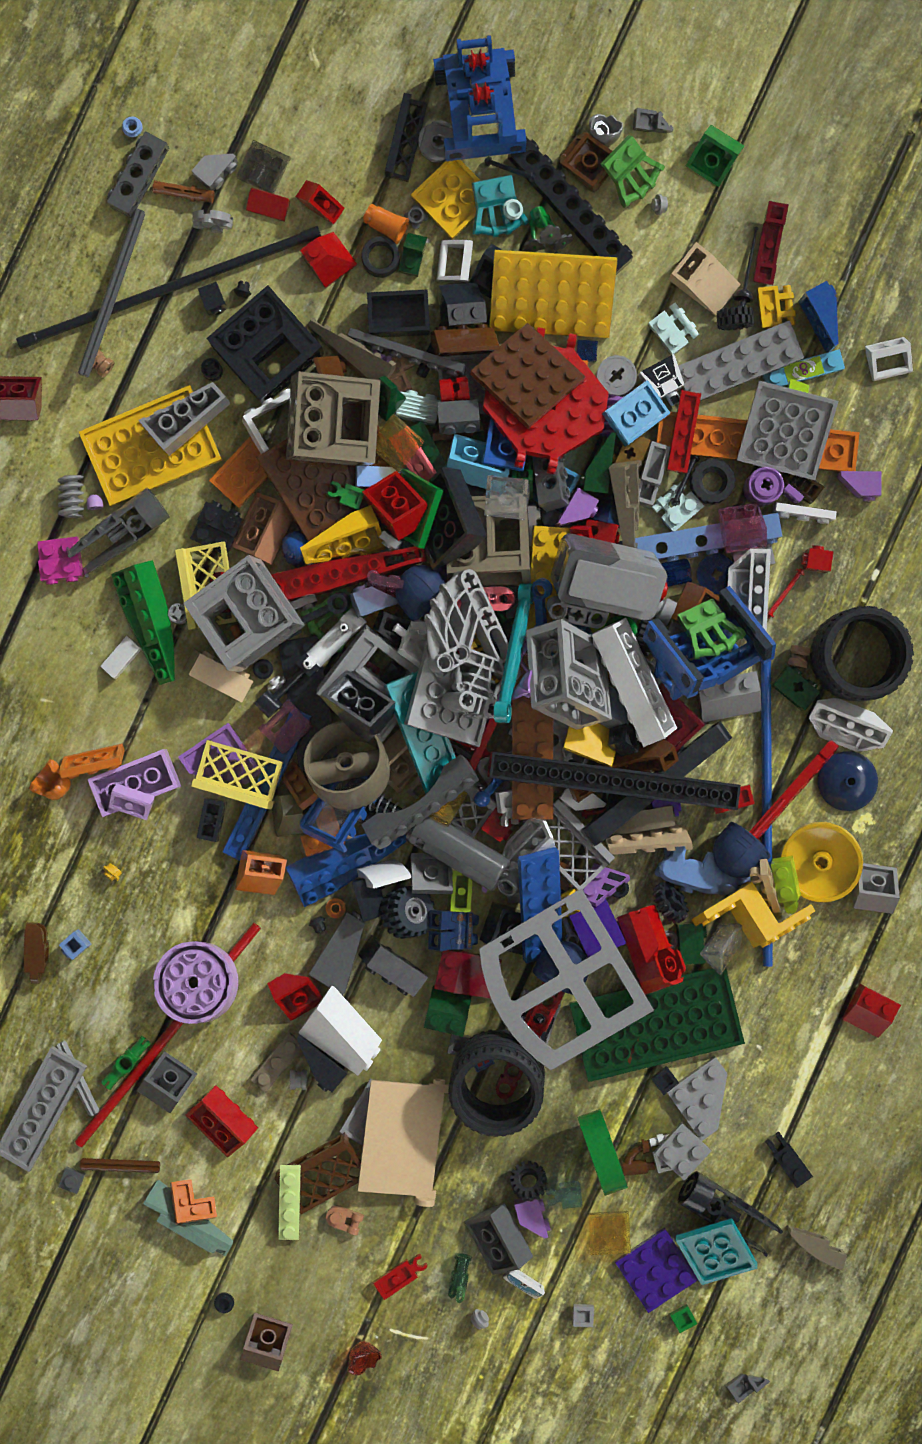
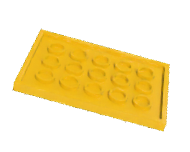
(553, 293)
(132, 460)

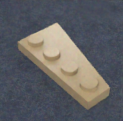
(650, 840)

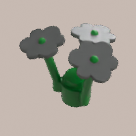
(548, 235)

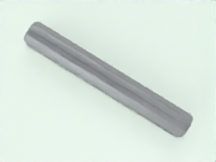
(82, 1087)

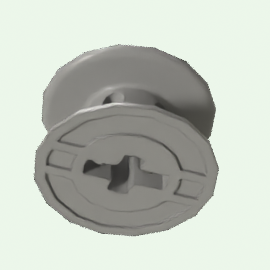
(613, 365)

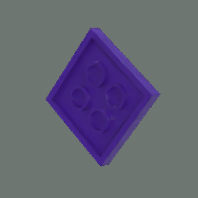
(656, 1270)

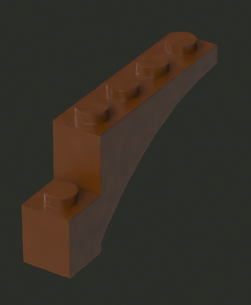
(651, 758)

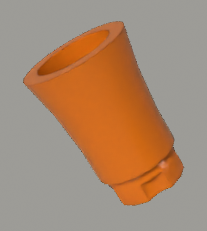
(386, 222)

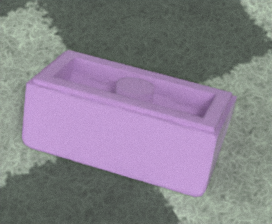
(131, 801)

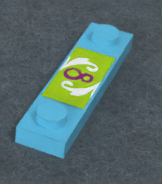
(807, 369)

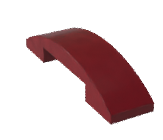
(770, 243)

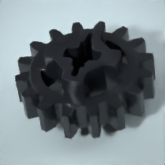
(670, 902)

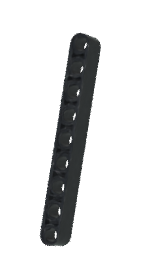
(628, 806)

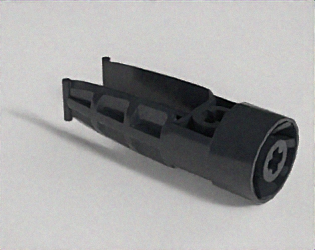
(700, 1191)

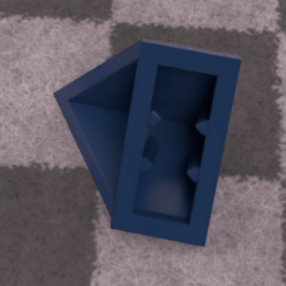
(606, 510)

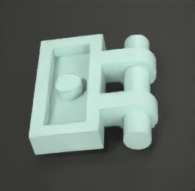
(669, 333)
(678, 514)

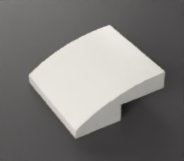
(383, 873)

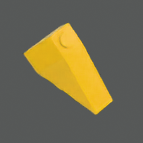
(350, 536)

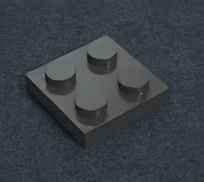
(430, 875)

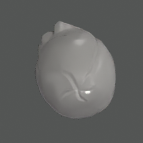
(605, 129)

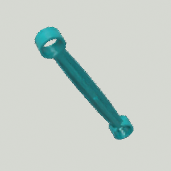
(502, 708)

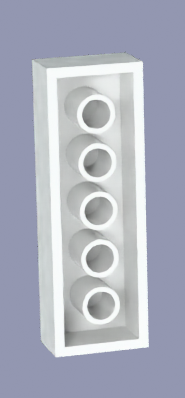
(634, 682)

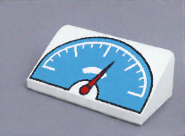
(525, 1283)

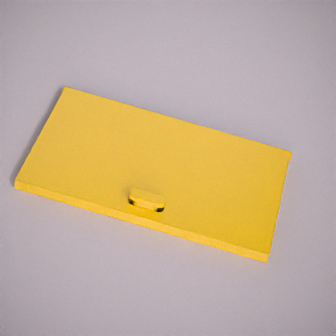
(590, 743)

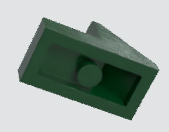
(412, 254)
(389, 398)

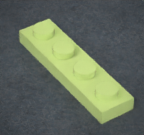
(289, 1202)

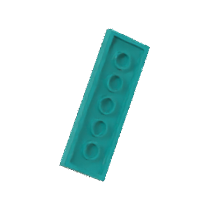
(427, 750)

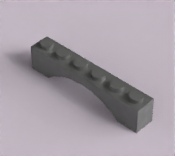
(453, 780)

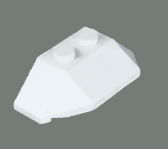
(751, 581)
(849, 725)
(530, 838)

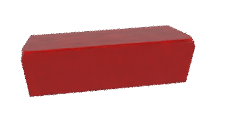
(268, 204)

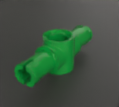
(132, 1055)

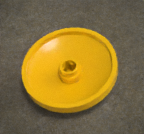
(825, 861)

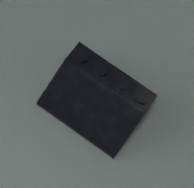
(456, 521)

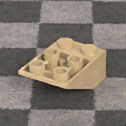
(704, 279)

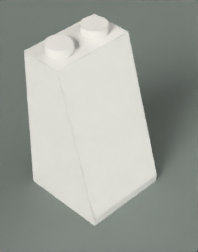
(341, 1032)

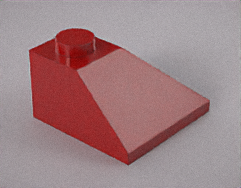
(328, 258)
(294, 994)

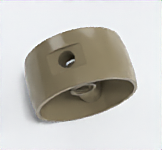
(331, 770)

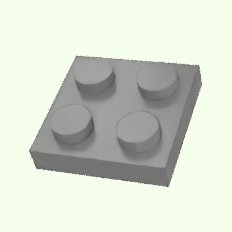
(682, 1151)

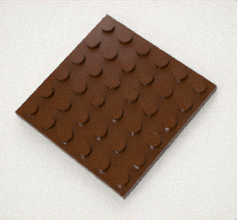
(305, 483)

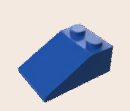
(821, 311)
(499, 449)

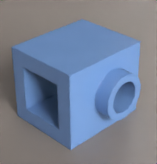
(74, 944)

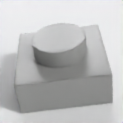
(583, 1315)

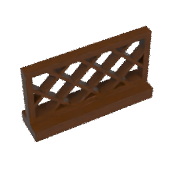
(317, 1157)

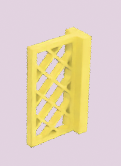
(188, 579)
(235, 792)

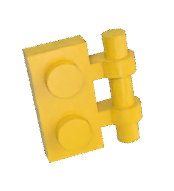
(769, 306)

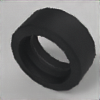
(382, 241)

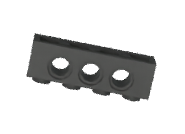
(145, 144)
(550, 498)

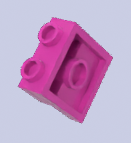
(56, 564)

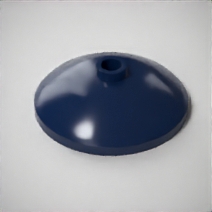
(834, 781)

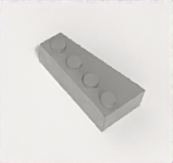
(185, 417)

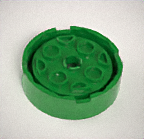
(602, 1152)

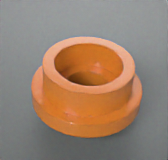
(335, 901)

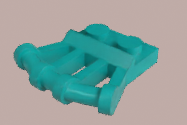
(490, 194)

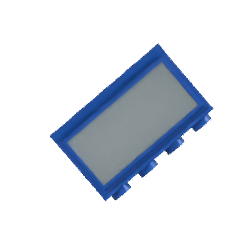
(333, 824)

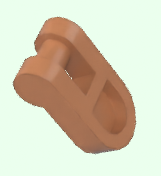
(337, 1216)

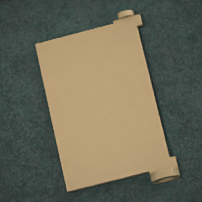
(402, 1139)

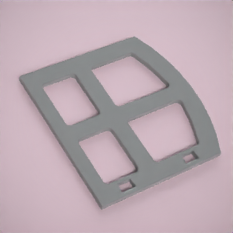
(569, 976)

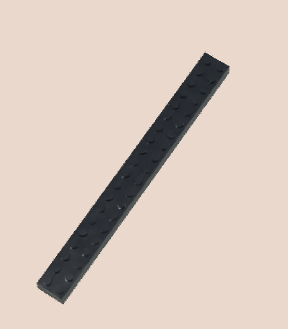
(613, 781)

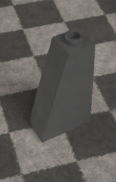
(338, 957)

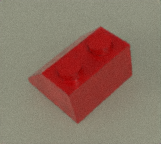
(871, 1011)

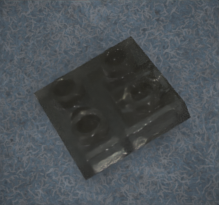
(263, 167)

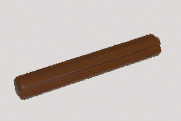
(120, 1165)

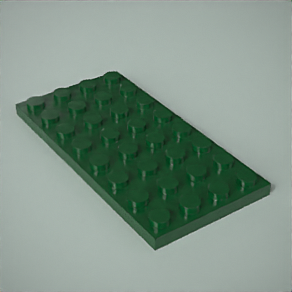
(685, 1023)

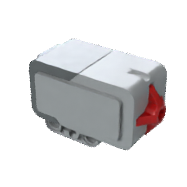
(604, 579)

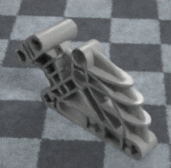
(473, 694)

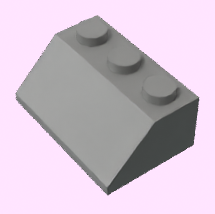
(733, 698)

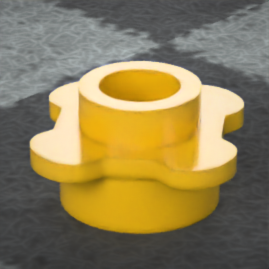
(111, 872)

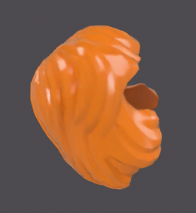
(49, 782)

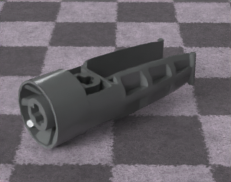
(146, 510)

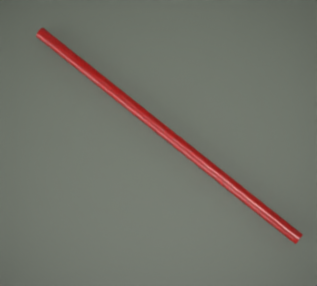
(152, 1053)

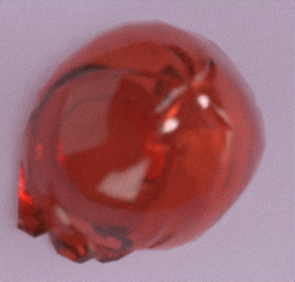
(363, 1356)

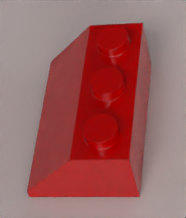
(396, 504)
(221, 1121)

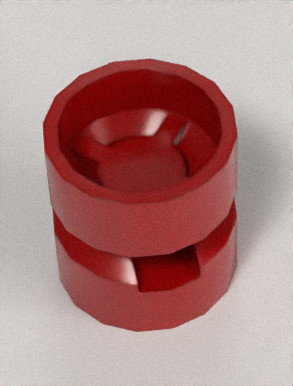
(448, 387)

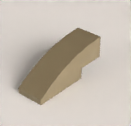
(648, 819)
(819, 1247)

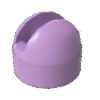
(94, 502)

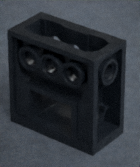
(260, 343)

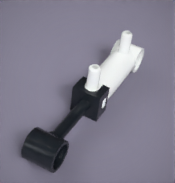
(314, 659)

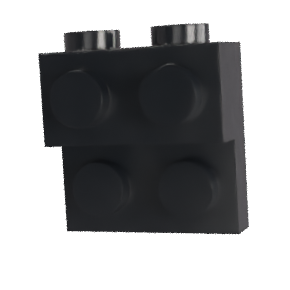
(217, 526)

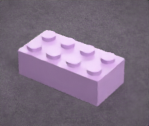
(149, 775)

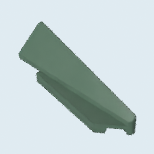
(201, 1233)

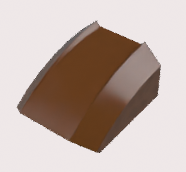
(584, 160)

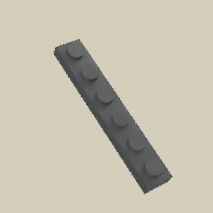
(414, 355)

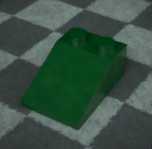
(597, 475)

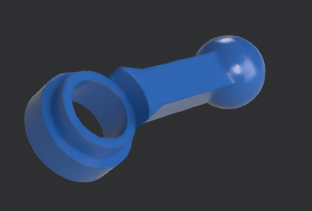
(539, 600)
(482, 798)

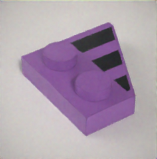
(604, 884)

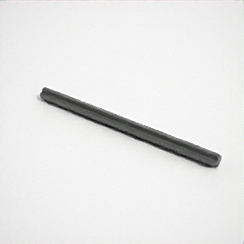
(111, 293)

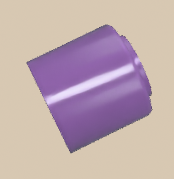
(756, 494)

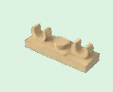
(766, 880)

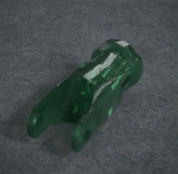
(459, 1277)

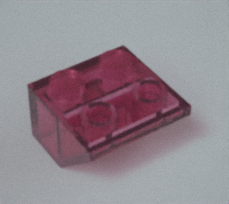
(742, 528)

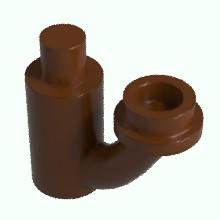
(637, 1167)

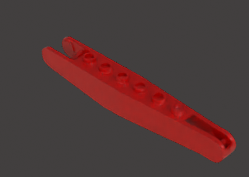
(341, 573)

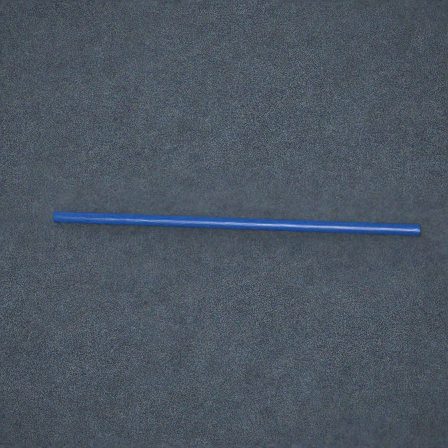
(766, 763)

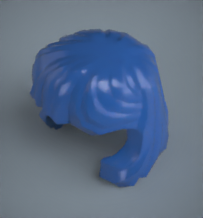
(291, 548)

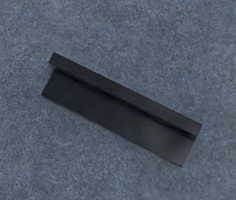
(399, 132)

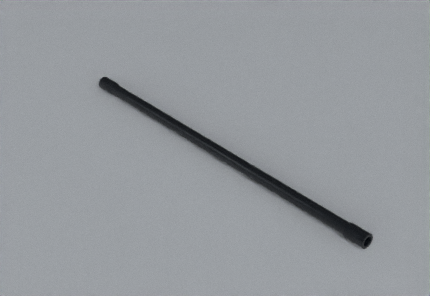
(303, 237)

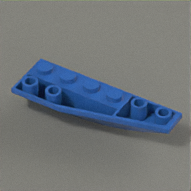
(333, 869)

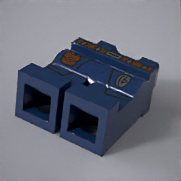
(455, 930)

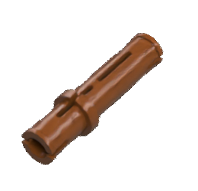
(192, 193)

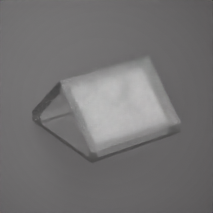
(507, 497)
(723, 946)

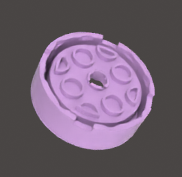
(215, 977)

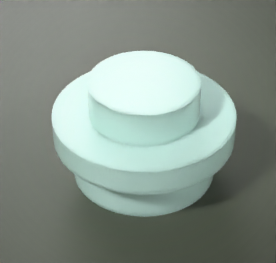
(512, 209)

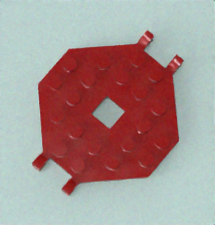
(559, 430)

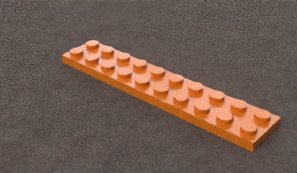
(722, 439)

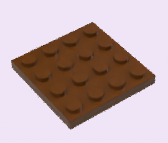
(527, 375)

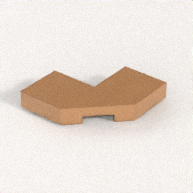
(399, 377)

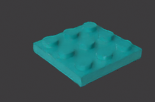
(716, 1251)

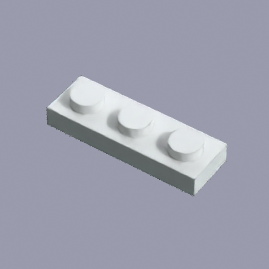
(804, 513)

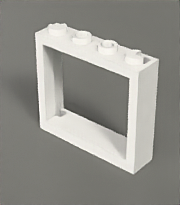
(253, 413)

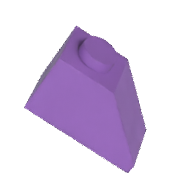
(862, 483)
(580, 508)

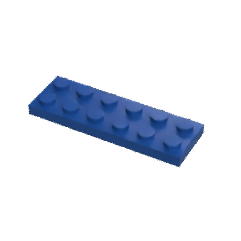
(538, 891)

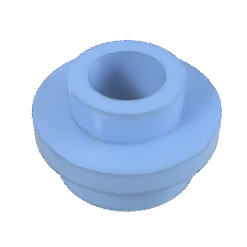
(132, 121)

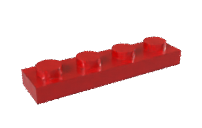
(683, 432)

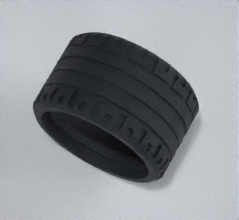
(900, 651)
(490, 1118)

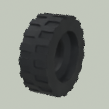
(723, 470)

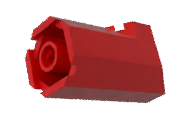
(649, 950)

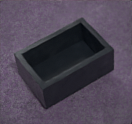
(398, 313)

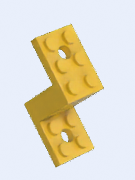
(754, 916)

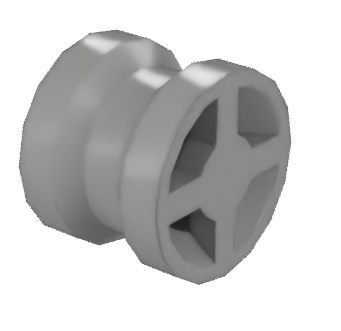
(175, 614)
(298, 1079)

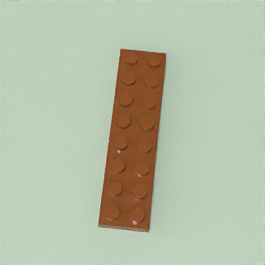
(533, 738)

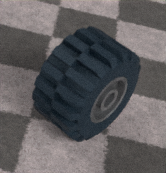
(406, 913)

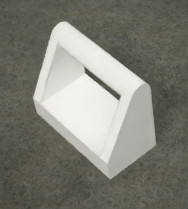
(467, 245)
(888, 348)

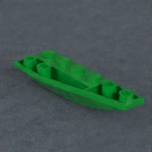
(148, 617)

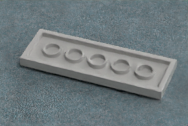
(742, 361)
(41, 1108)

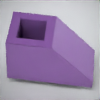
(531, 1216)

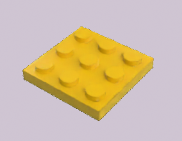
(449, 197)

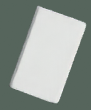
(121, 657)

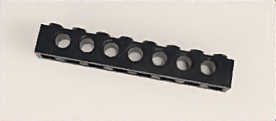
(570, 194)

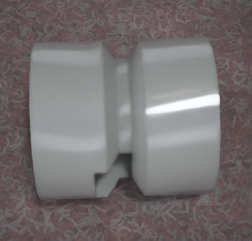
(665, 610)

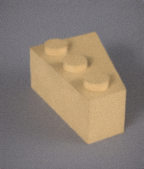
(217, 676)

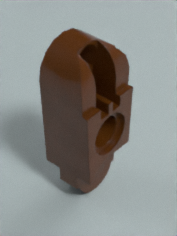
(35, 951)

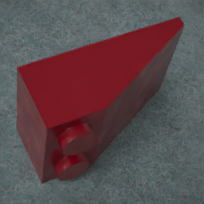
(461, 973)

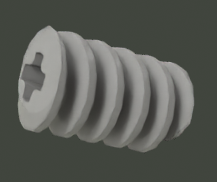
(70, 496)

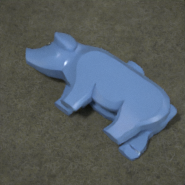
(697, 875)

